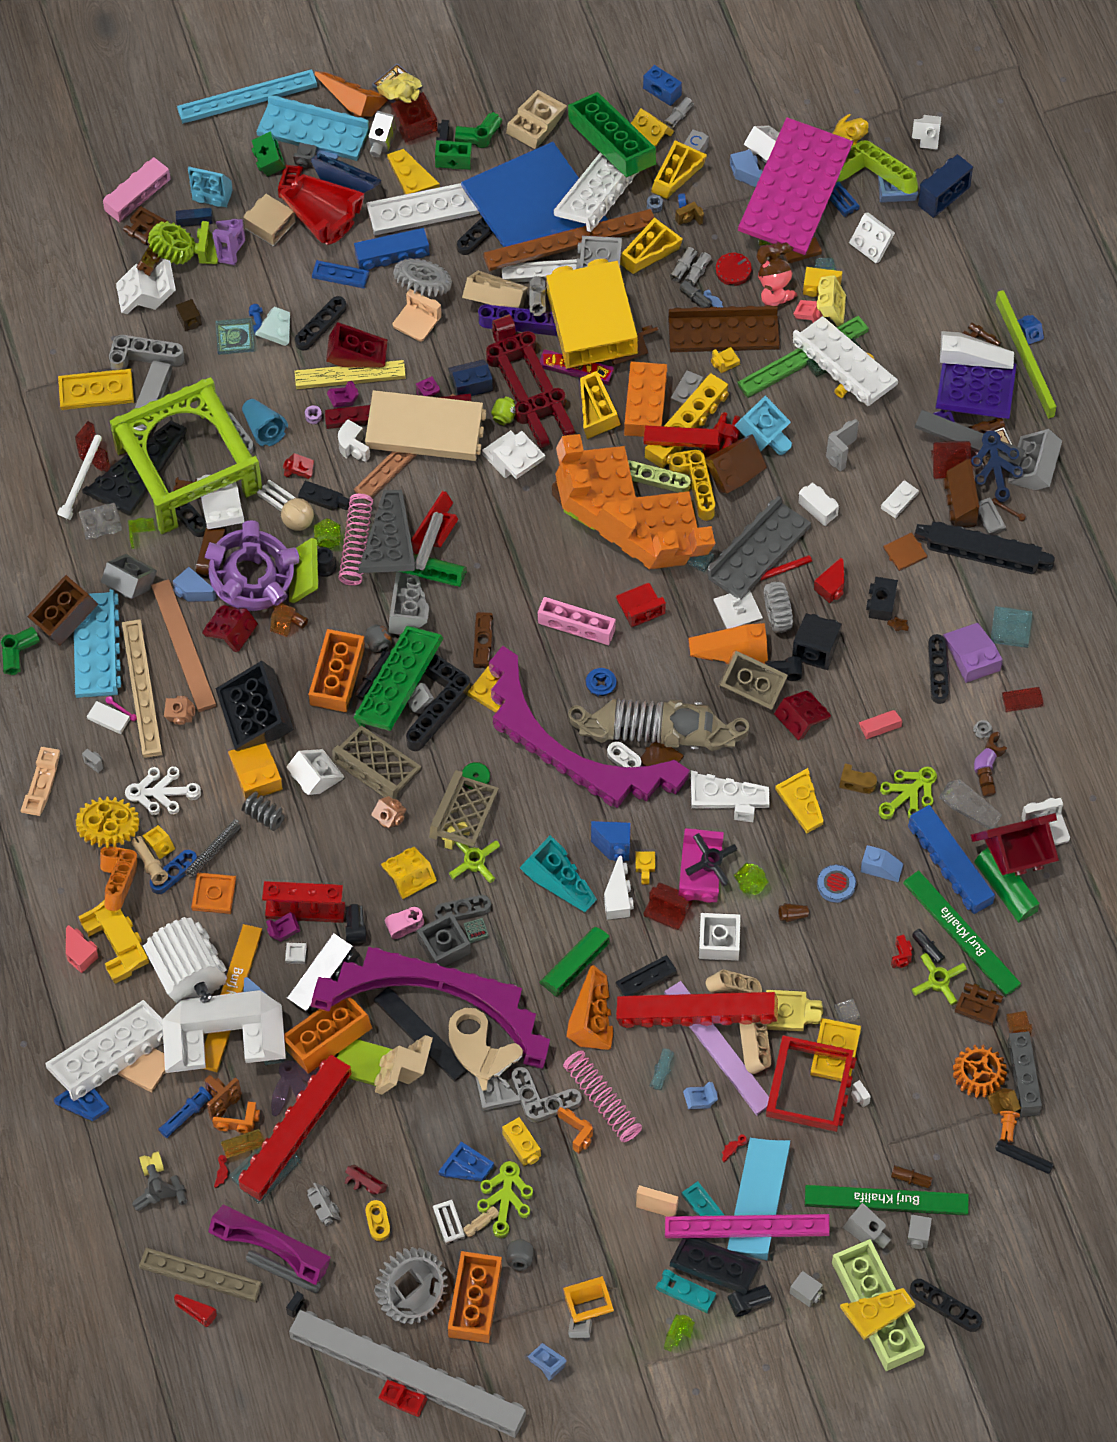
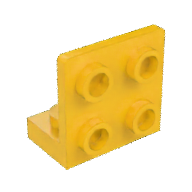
(651, 127)
(409, 871)

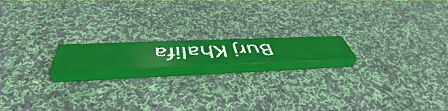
(962, 933)
(886, 1200)

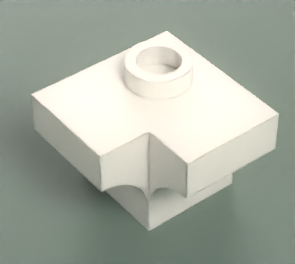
(927, 130)

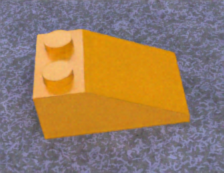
(256, 770)

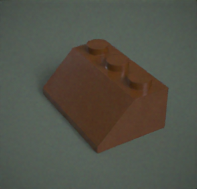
(962, 495)

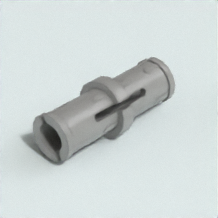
(679, 112)
(683, 264)
(698, 268)

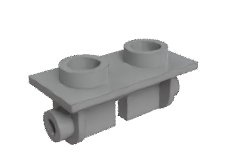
(328, 1210)

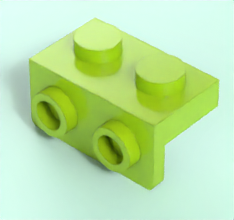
(206, 247)

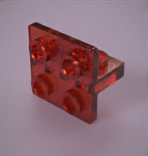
(948, 455)
(667, 906)

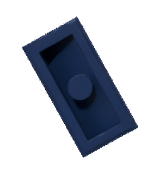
(193, 216)

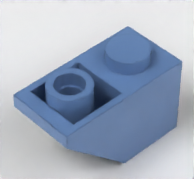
(745, 167)

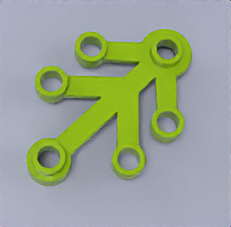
(908, 790)
(505, 1195)

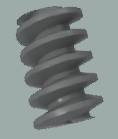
(263, 812)

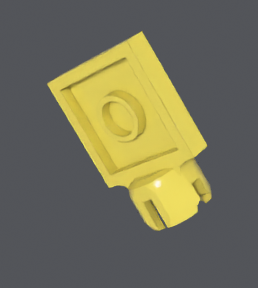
(403, 87)
(795, 1011)

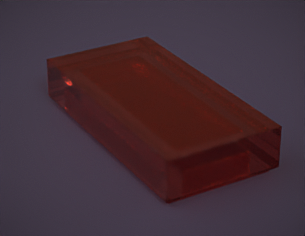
(1022, 699)

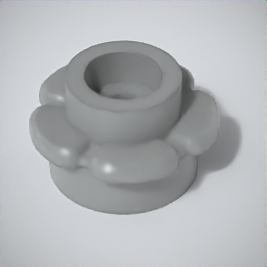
(982, 724)

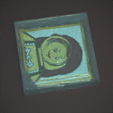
(234, 336)

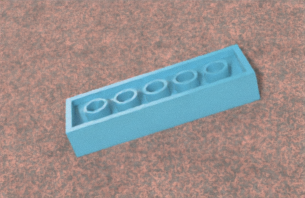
(760, 1191)

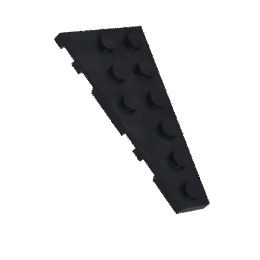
(123, 483)

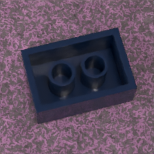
(945, 185)

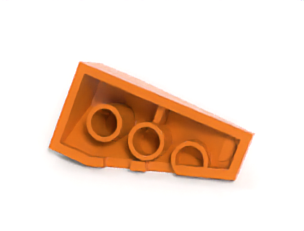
(353, 97)
(720, 645)
(590, 1016)

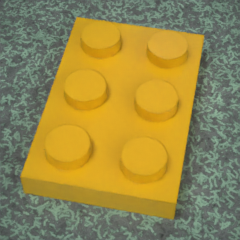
(838, 1035)

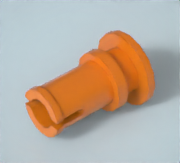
(1008, 1123)

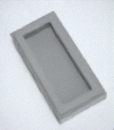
(990, 517)

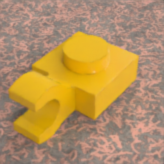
(645, 863)

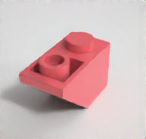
(78, 950)

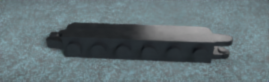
(984, 548)

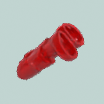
(727, 433)

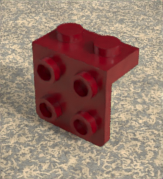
(232, 625)
(800, 713)

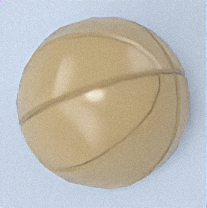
(297, 514)

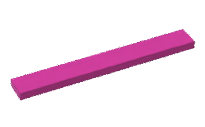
(747, 1226)

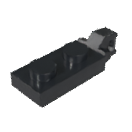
(323, 496)

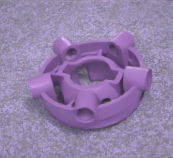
(235, 588)

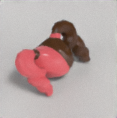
(775, 274)

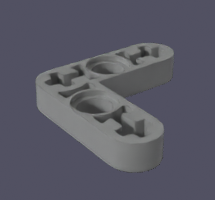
(536, 1103)

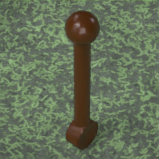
(1021, 517)

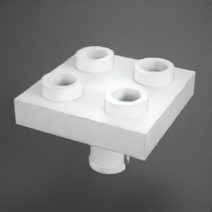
(871, 237)

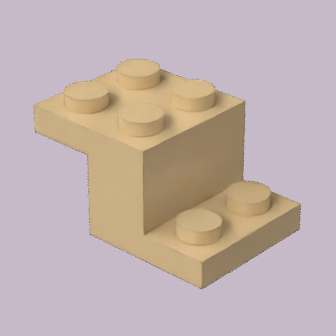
(403, 1065)

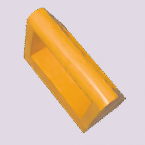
(586, 1292)

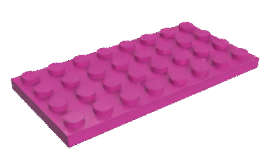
(795, 185)

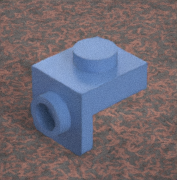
(700, 1096)

